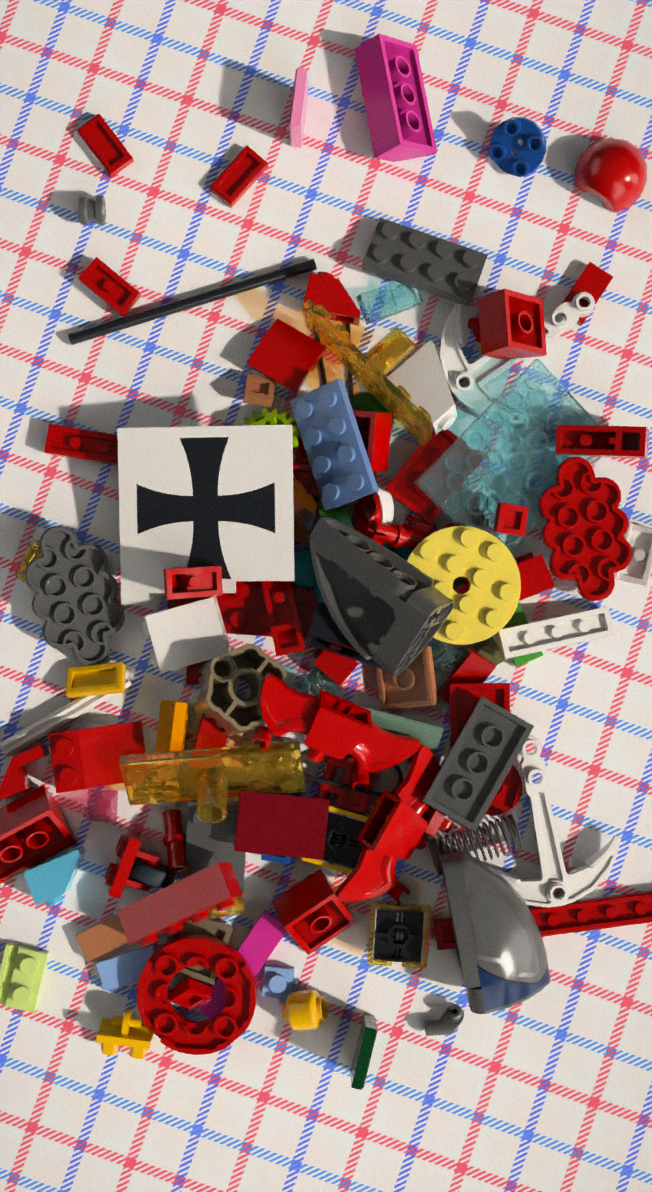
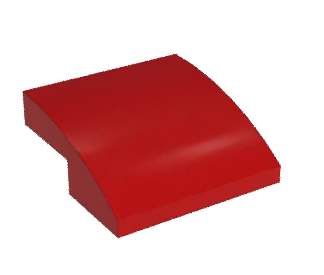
(286, 356)

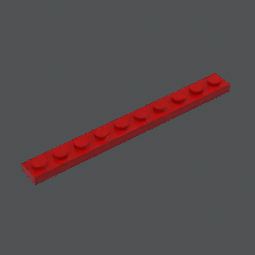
(103, 448)

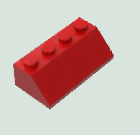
(31, 832)

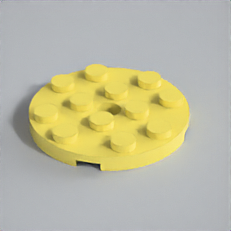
(491, 578)

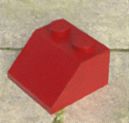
(511, 325)
(313, 912)

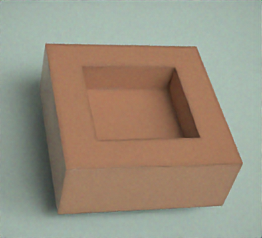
(259, 390)

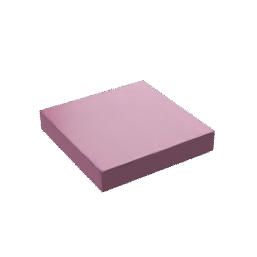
(298, 107)

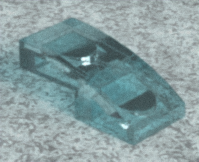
(388, 301)

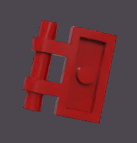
(346, 798)

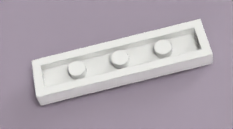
(555, 632)

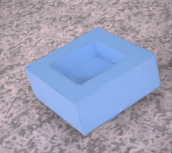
(277, 981)

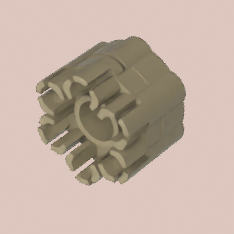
(217, 694)

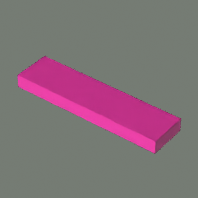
(256, 950)

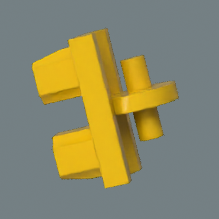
(124, 1032)

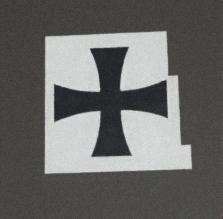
(204, 502)

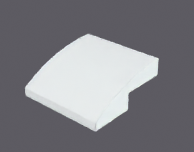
(640, 566)

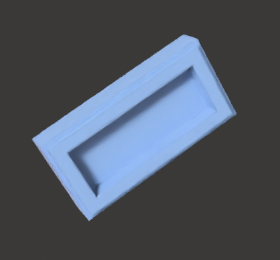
(123, 968)

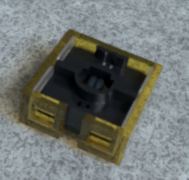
(396, 945)

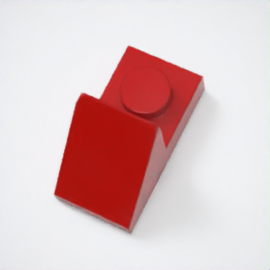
(192, 582)

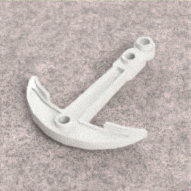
(482, 371)
(551, 863)

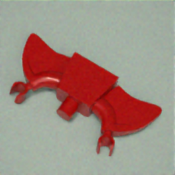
(331, 728)
(392, 833)

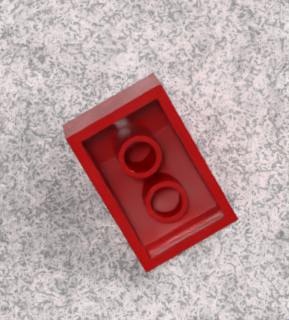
(375, 433)
(92, 755)

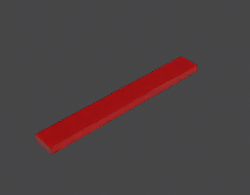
(575, 916)

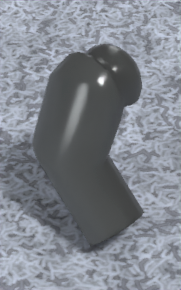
(447, 1023)

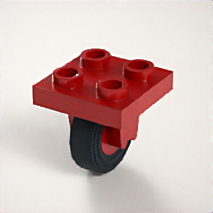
(136, 867)

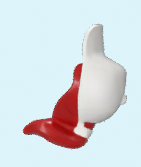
(376, 507)

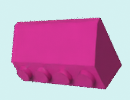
(395, 99)

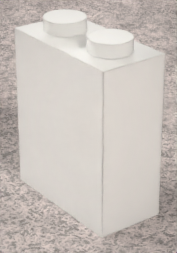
(186, 634)

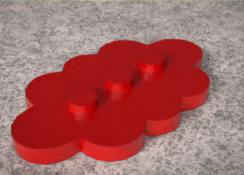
(584, 529)

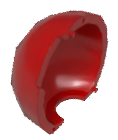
(612, 172)

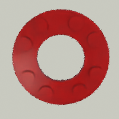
(186, 1034)

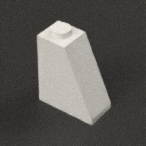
(427, 385)

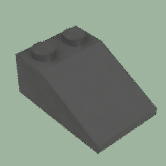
(213, 843)

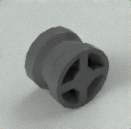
(92, 209)

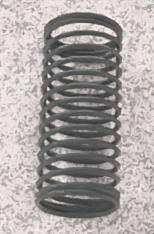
(437, 850)

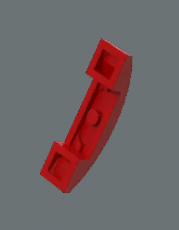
(283, 617)

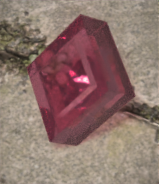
(102, 805)

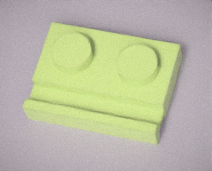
(22, 976)

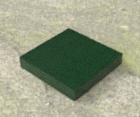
(363, 1051)

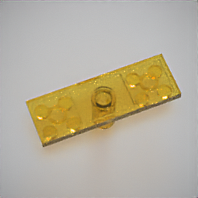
(373, 367)
(212, 775)

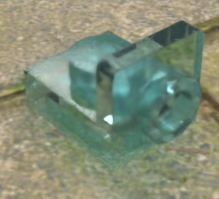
(444, 654)
(316, 680)

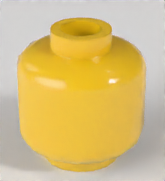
(305, 1010)

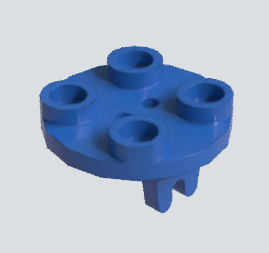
(528, 154)

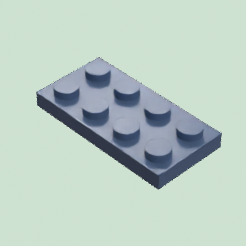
(334, 445)

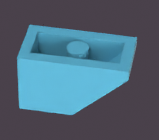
(54, 877)

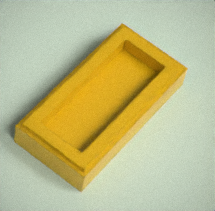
(95, 680)

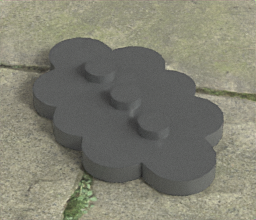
(74, 595)

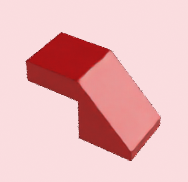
(16, 776)

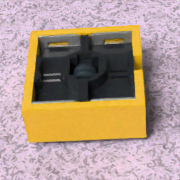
(341, 846)

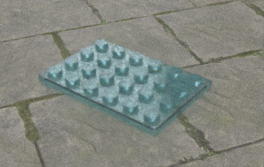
(506, 454)

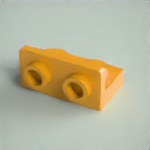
(172, 726)

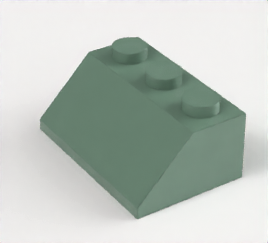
(427, 733)

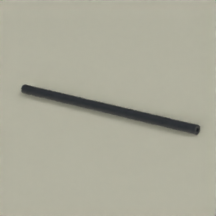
(192, 301)

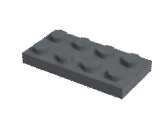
(424, 262)
(477, 763)

